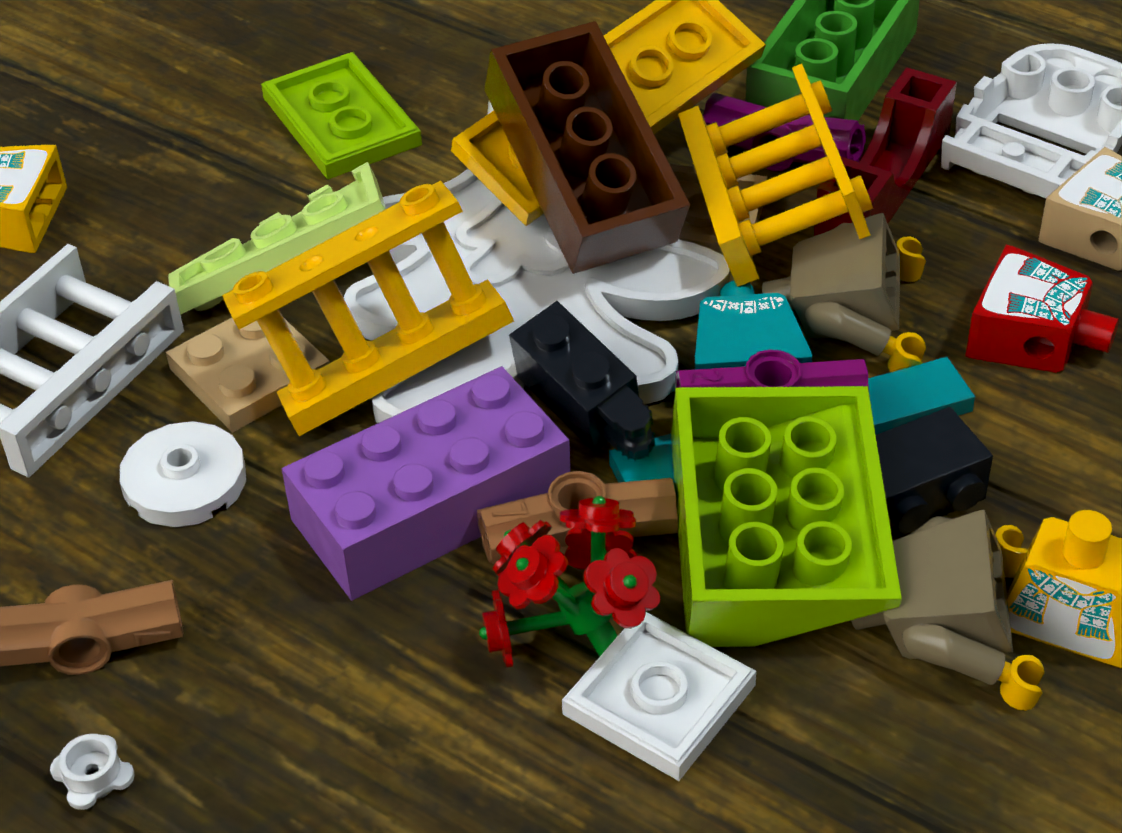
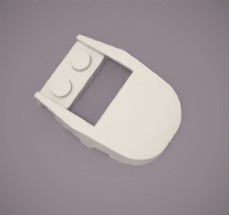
(1048, 93)

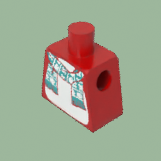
(1036, 314)

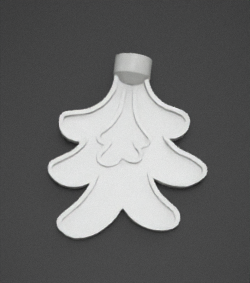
(530, 276)

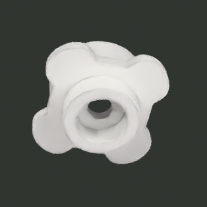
(85, 755)

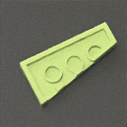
(276, 241)

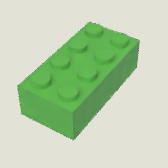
(838, 42)

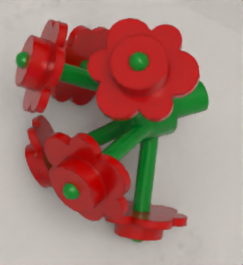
(613, 585)

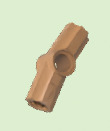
(650, 500)
(82, 626)

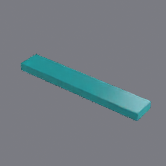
(894, 401)

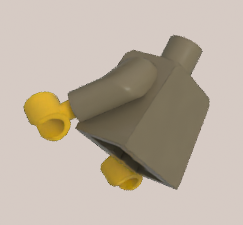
(853, 288)
(958, 603)

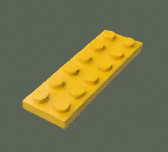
(671, 60)

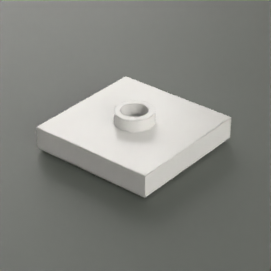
(659, 695)

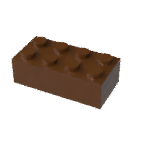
(585, 146)

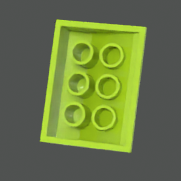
(779, 512)

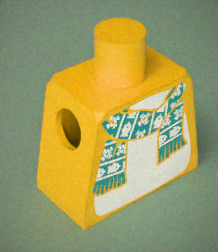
(29, 194)
(1071, 588)

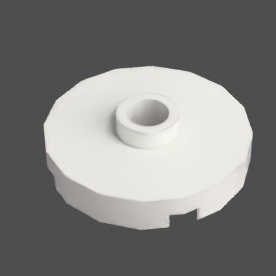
(182, 473)

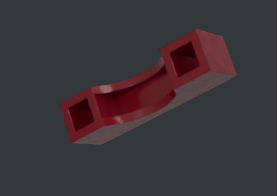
(905, 141)

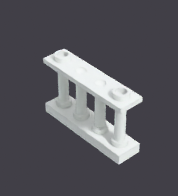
(100, 364)

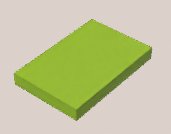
(341, 115)

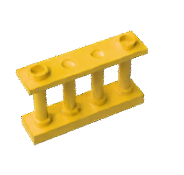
(730, 206)
(382, 363)

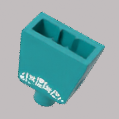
(744, 323)

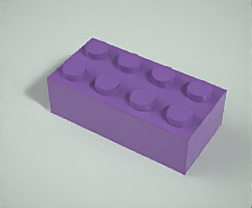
(418, 478)

